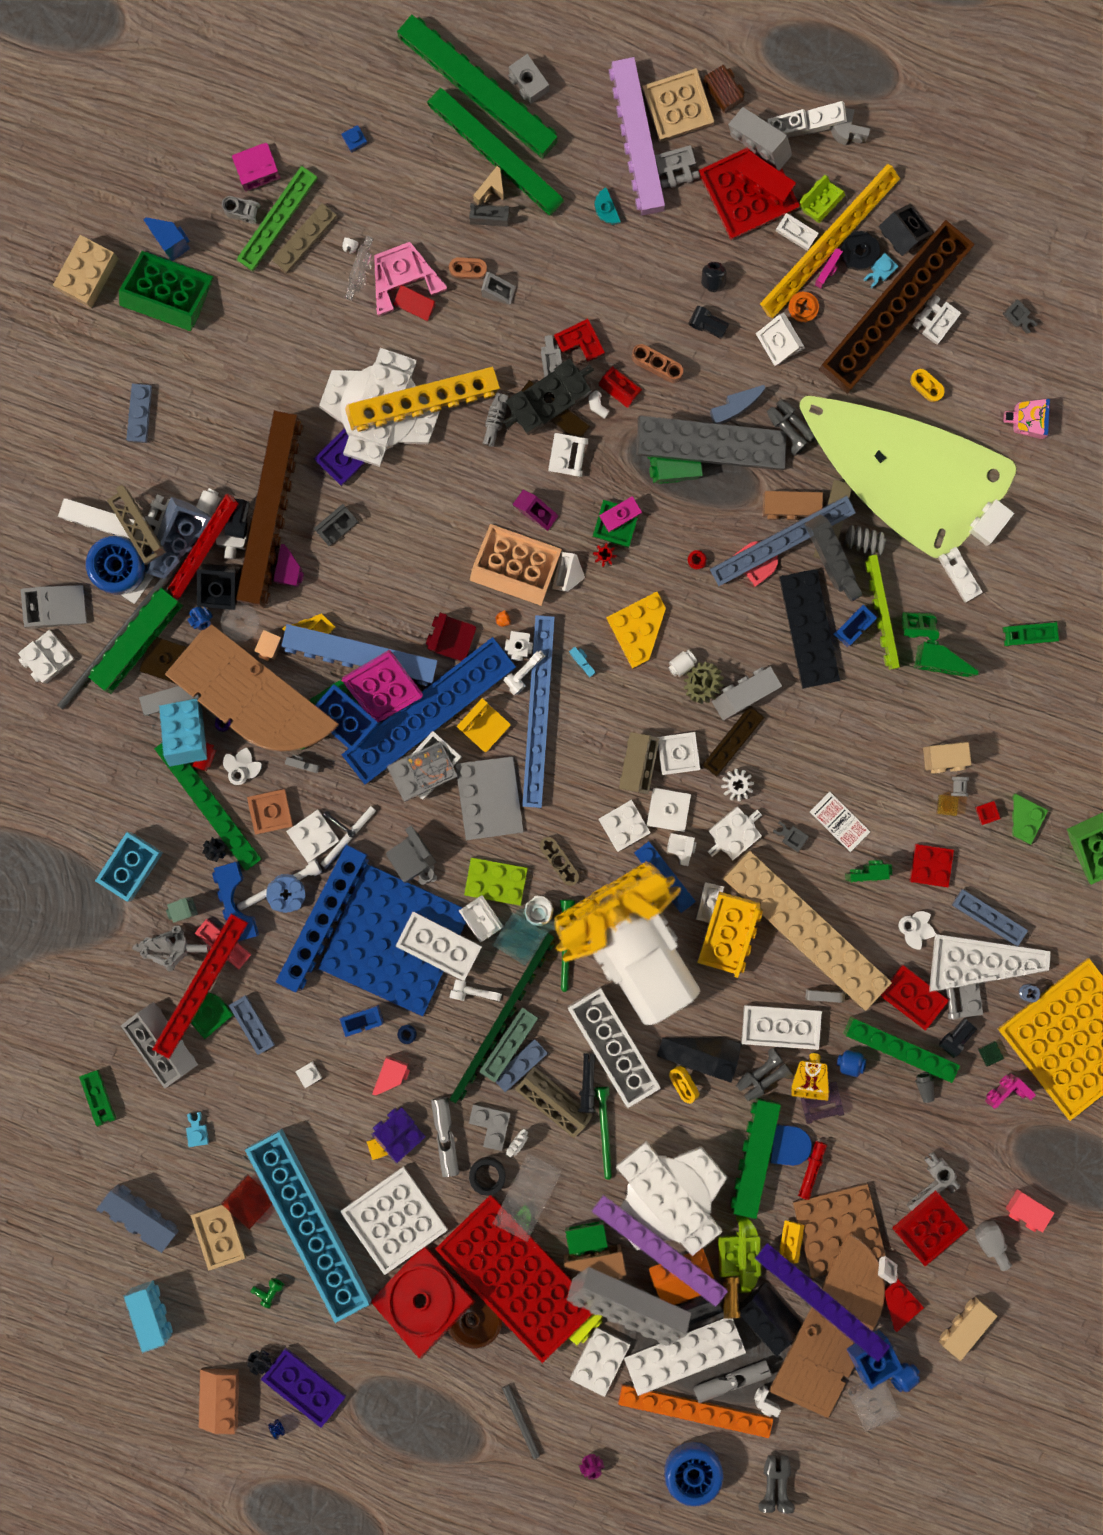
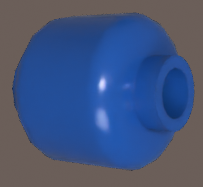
(851, 1063)
(907, 1378)

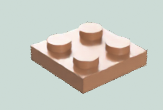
(270, 811)

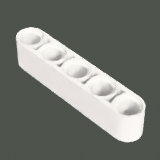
(95, 519)

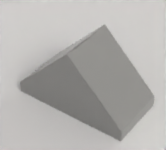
(497, 289)

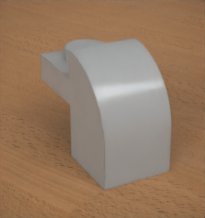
(846, 130)

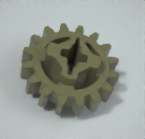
(703, 682)

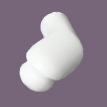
(595, 404)

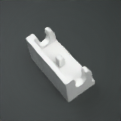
(481, 918)

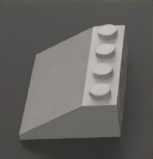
(489, 798)

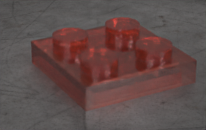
(247, 1201)

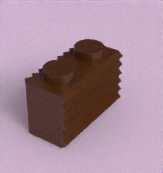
(724, 88)

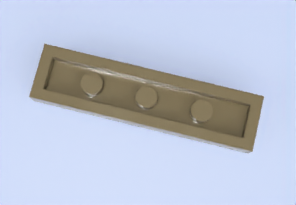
(304, 238)

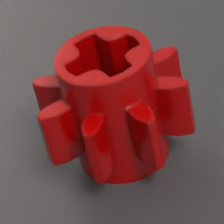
(599, 557)

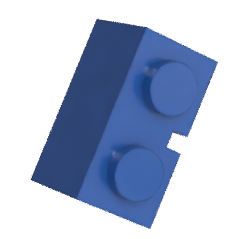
(859, 620)
(354, 1022)

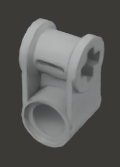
(244, 210)

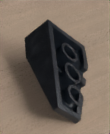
(707, 1055)

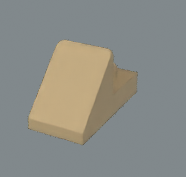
(492, 183)

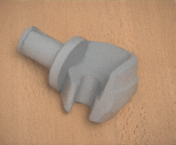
(993, 1243)

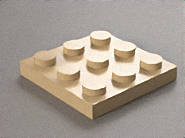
(678, 105)

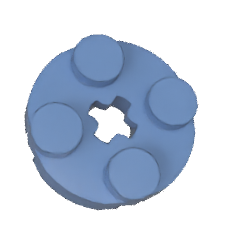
(278, 901)

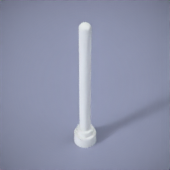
(312, 868)

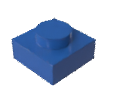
(354, 138)

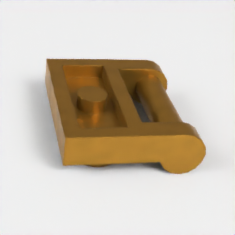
(730, 1299)

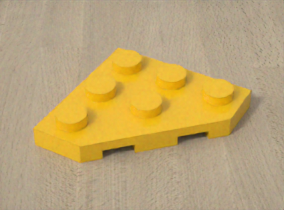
(638, 628)

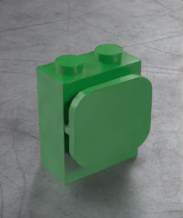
(673, 471)

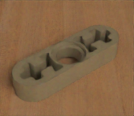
(571, 870)

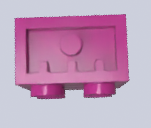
(256, 167)
(1007, 1085)

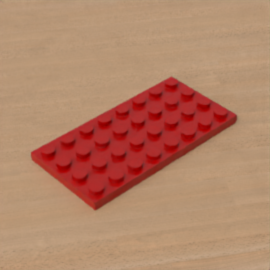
(514, 1280)

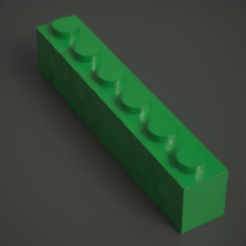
(134, 642)
(901, 1049)
(756, 1158)

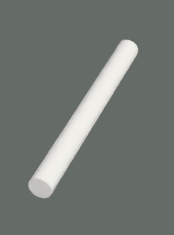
(346, 839)

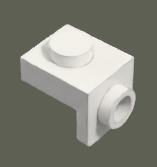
(768, 1407)

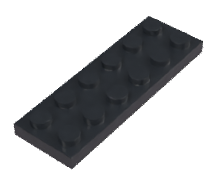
(809, 628)

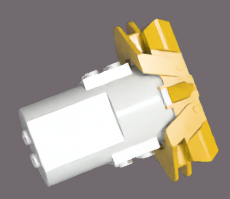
(632, 941)

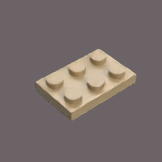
(218, 1236)

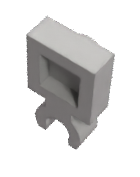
(297, 761)

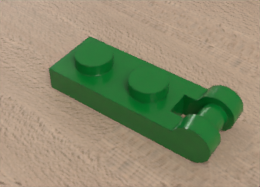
(1031, 634)
(97, 1097)

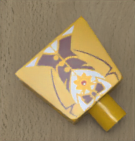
(811, 1079)

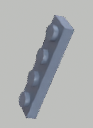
(989, 917)

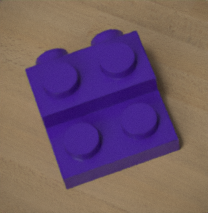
(397, 1134)

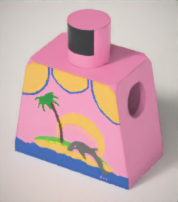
(1030, 418)

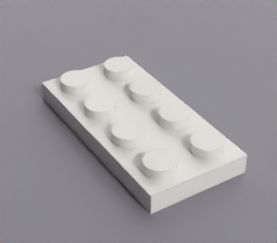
(438, 946)
(781, 1027)

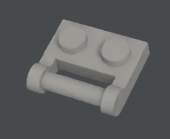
(969, 999)

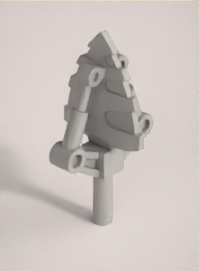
(162, 948)

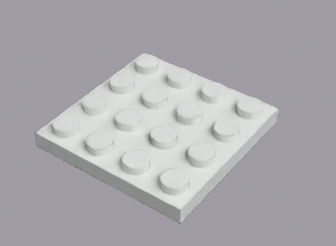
(394, 1220)

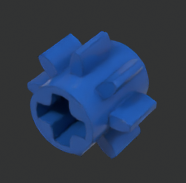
(200, 618)

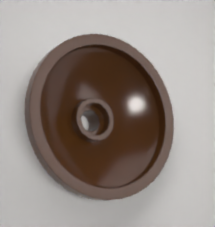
(485, 1325)

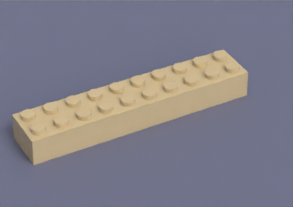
(807, 930)

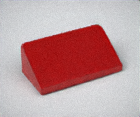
(414, 303)
(619, 387)

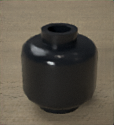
(713, 276)

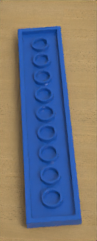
(437, 706)

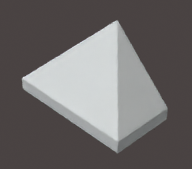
(568, 572)

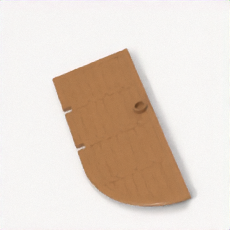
(250, 694)
(819, 1353)

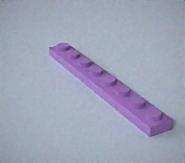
(659, 1250)

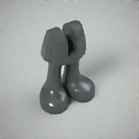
(778, 420)
(759, 1087)
(768, 1503)

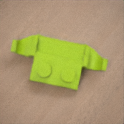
(738, 1255)

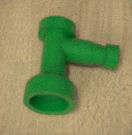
(275, 1285)

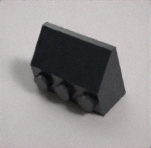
(770, 1319)

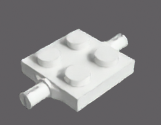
(734, 833)

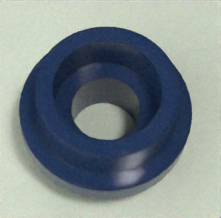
(402, 1038)

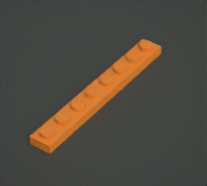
(697, 1412)

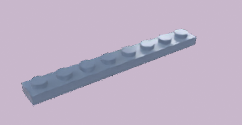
(778, 542)

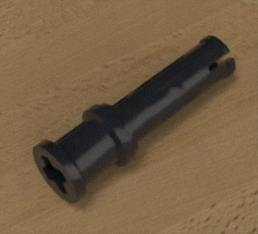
(587, 1093)

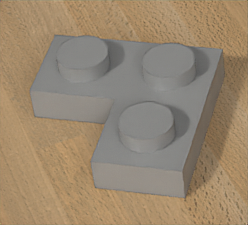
(496, 1123)

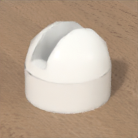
(350, 244)

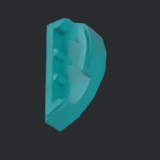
(605, 208)

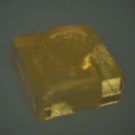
(947, 805)

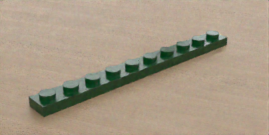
(499, 1025)

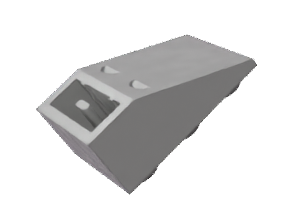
(53, 606)

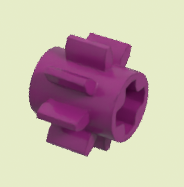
(591, 1466)

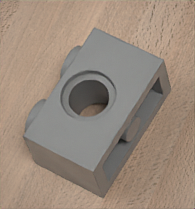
(526, 68)

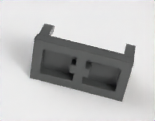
(489, 215)
(336, 525)

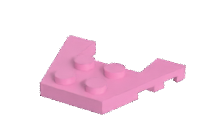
(401, 267)

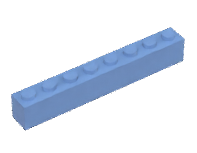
(352, 652)

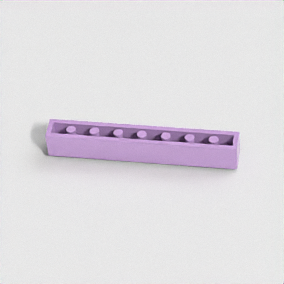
(637, 136)

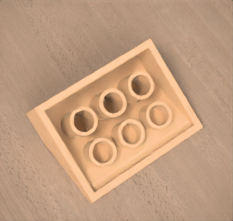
(515, 564)

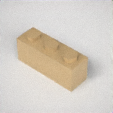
(967, 1328)

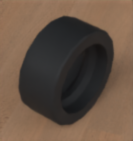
(484, 1190)

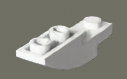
(810, 121)

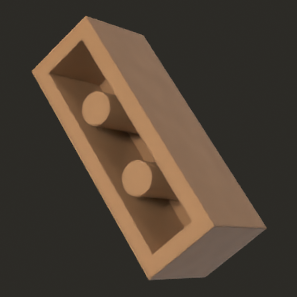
(790, 504)

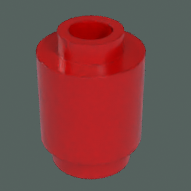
(204, 764)

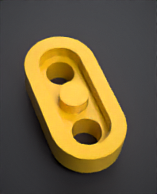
(929, 383)
(684, 1084)

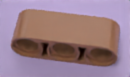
(662, 371)

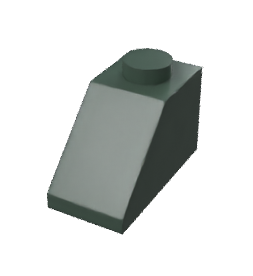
(181, 909)

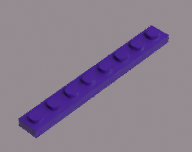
(822, 1302)

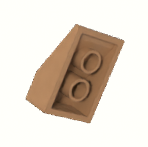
(607, 1261)

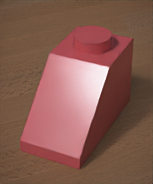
(391, 1075)

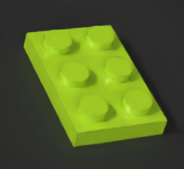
(495, 881)

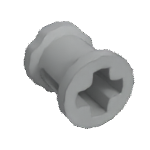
(960, 786)

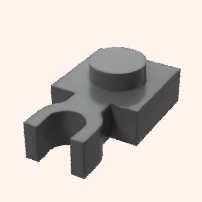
(1017, 315)
(793, 838)

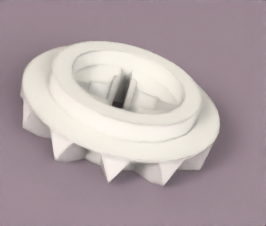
(517, 1143)

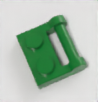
(914, 625)

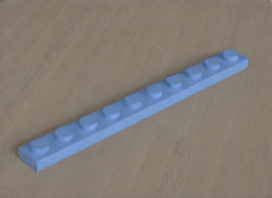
(538, 713)

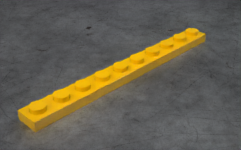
(830, 241)

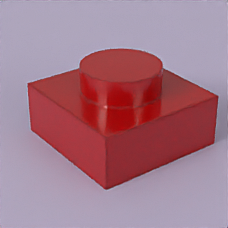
(987, 812)

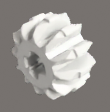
(735, 778)

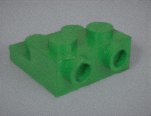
(873, 871)

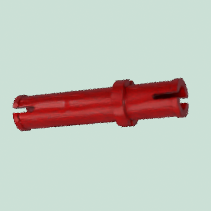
(814, 1164)

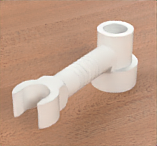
(514, 681)
(460, 990)

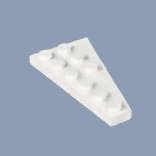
(970, 962)

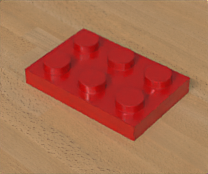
(913, 999)

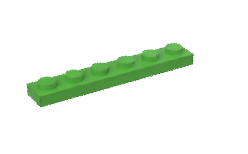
(277, 218)

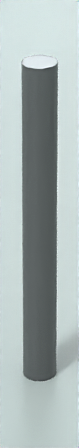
(521, 1422)

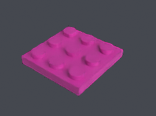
(382, 686)

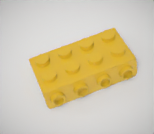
(730, 933)

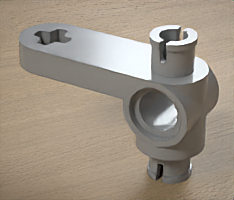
(935, 1166)

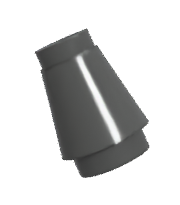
(925, 1085)

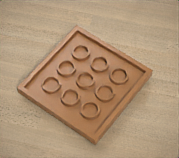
(829, 1221)

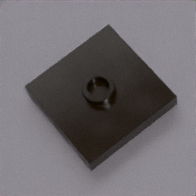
(160, 657)

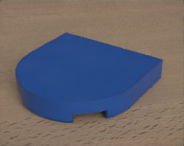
(790, 1145)

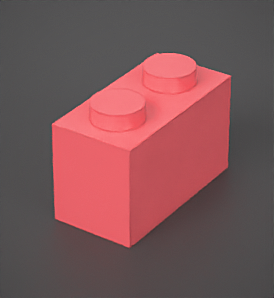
(1030, 1211)

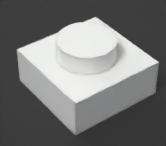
(308, 1074)
(887, 1270)

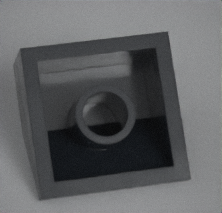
(905, 229)
(218, 586)

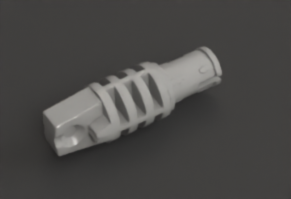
(495, 418)

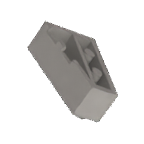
(761, 138)
(746, 692)

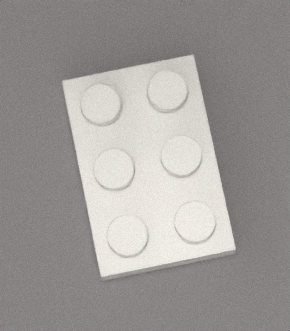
(600, 1361)

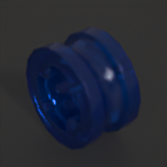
(276, 1429)

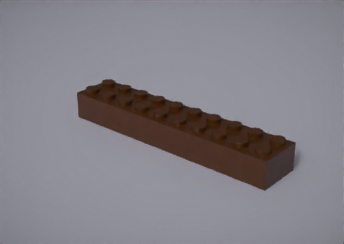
(896, 306)
(269, 509)

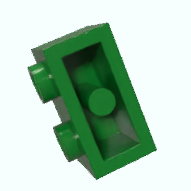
(586, 1238)

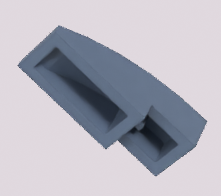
(736, 405)

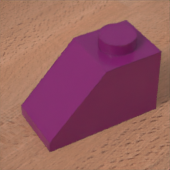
(535, 509)
(288, 570)

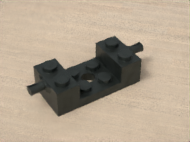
(564, 382)

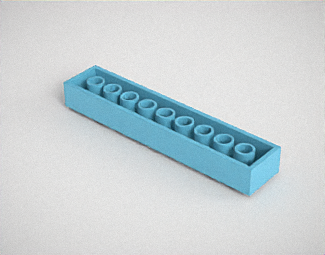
(308, 1225)

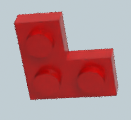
(580, 335)

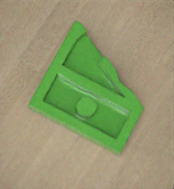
(1026, 819)

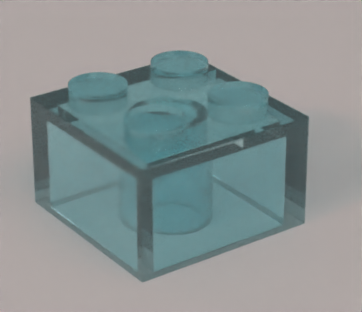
(519, 938)

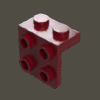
(450, 637)

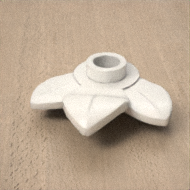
(241, 763)
(919, 929)

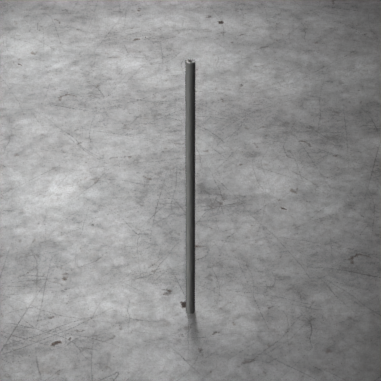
(84, 677)

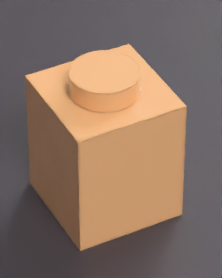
(268, 645)

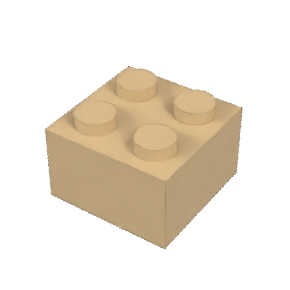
(947, 756)

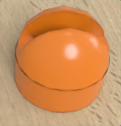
(502, 619)

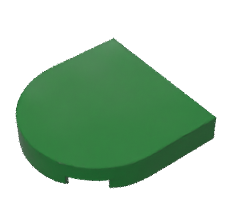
(211, 1015)

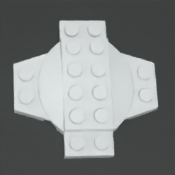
(387, 375)
(673, 1194)

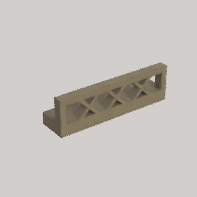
(139, 520)
(555, 1100)

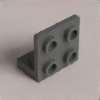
(410, 856)

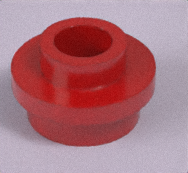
(701, 555)

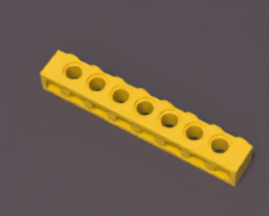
(484, 377)

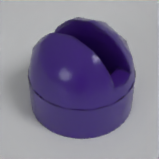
(218, 722)

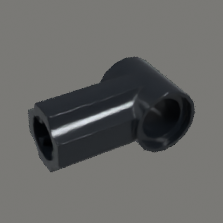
(704, 320)
(237, 523)
(954, 1042)

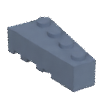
(138, 1217)

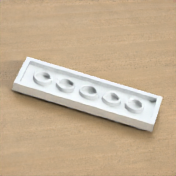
(685, 1357)

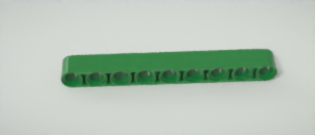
(495, 151)

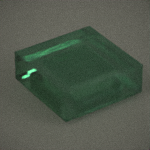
(990, 1053)

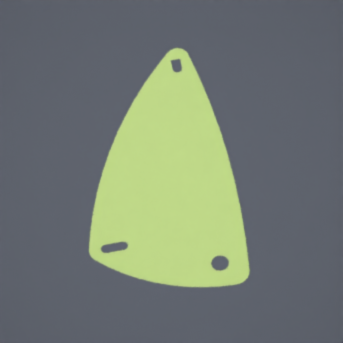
(927, 474)

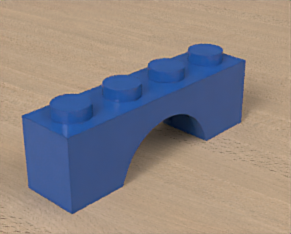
(228, 878)

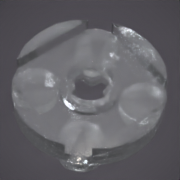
(245, 632)

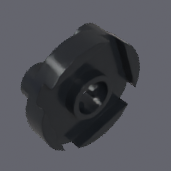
(853, 259)

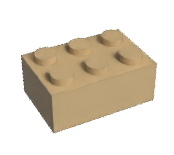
(85, 271)

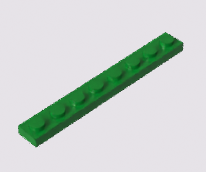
(214, 812)

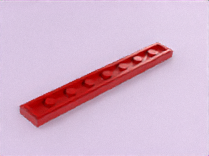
(200, 986)

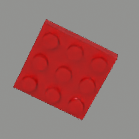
(930, 1228)

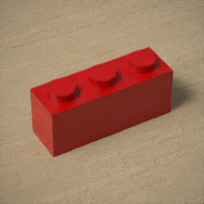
(764, 179)

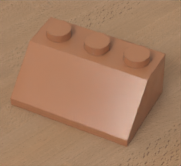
(219, 1400)

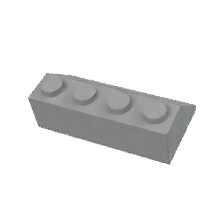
(144, 1031)

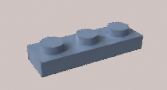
(139, 413)
(251, 1025)
(521, 1064)

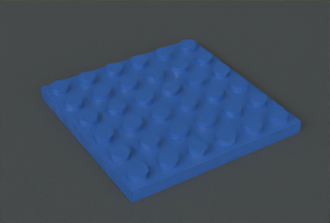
(367, 936)

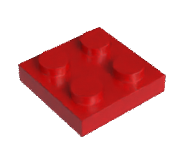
(931, 865)

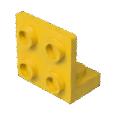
(483, 725)

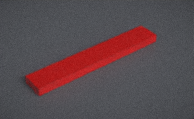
(202, 546)

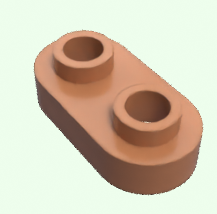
(468, 266)

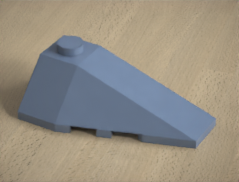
(177, 533)

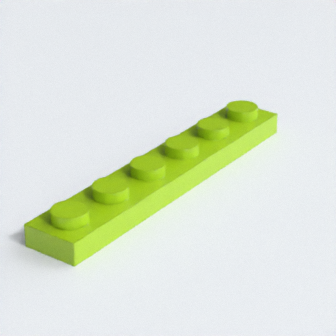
(883, 620)

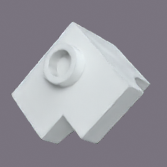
(681, 846)

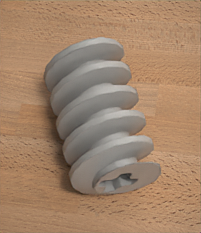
(864, 540)

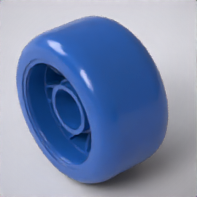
(101, 563)
(697, 1488)

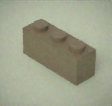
(639, 763)

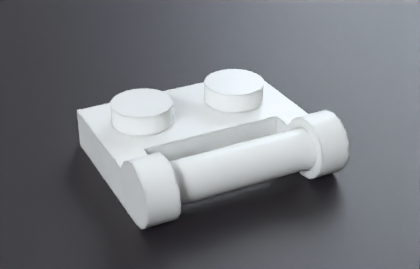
(561, 454)

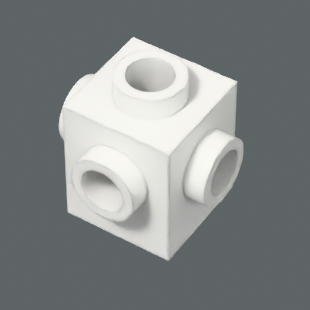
(518, 638)

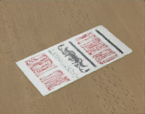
(839, 821)

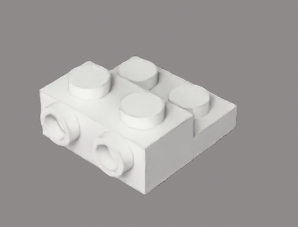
(45, 657)

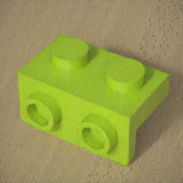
(821, 199)

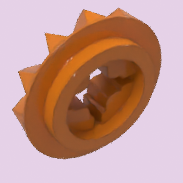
(799, 299)

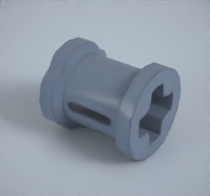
(1034, 995)

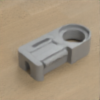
(826, 996)

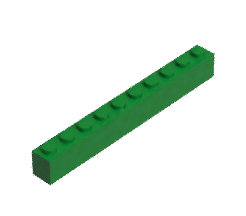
(477, 86)

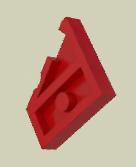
(901, 1304)

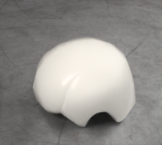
(539, 911)

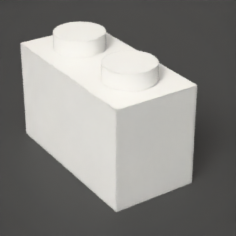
(991, 522)

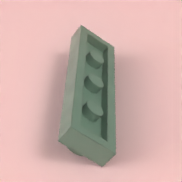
(508, 1045)

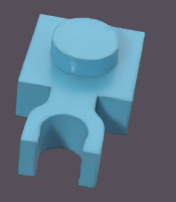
(882, 269)
(579, 656)
(197, 1133)

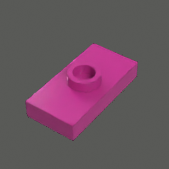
(829, 268)
(620, 514)

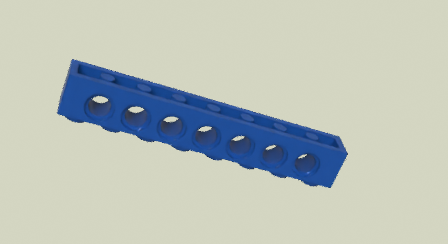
(287, 977)

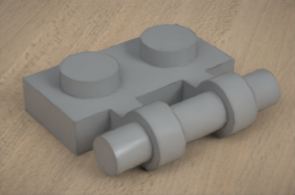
(675, 161)

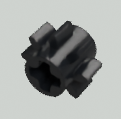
(214, 849)
(259, 1362)

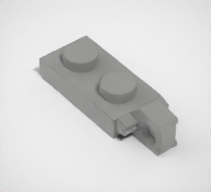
(550, 356)

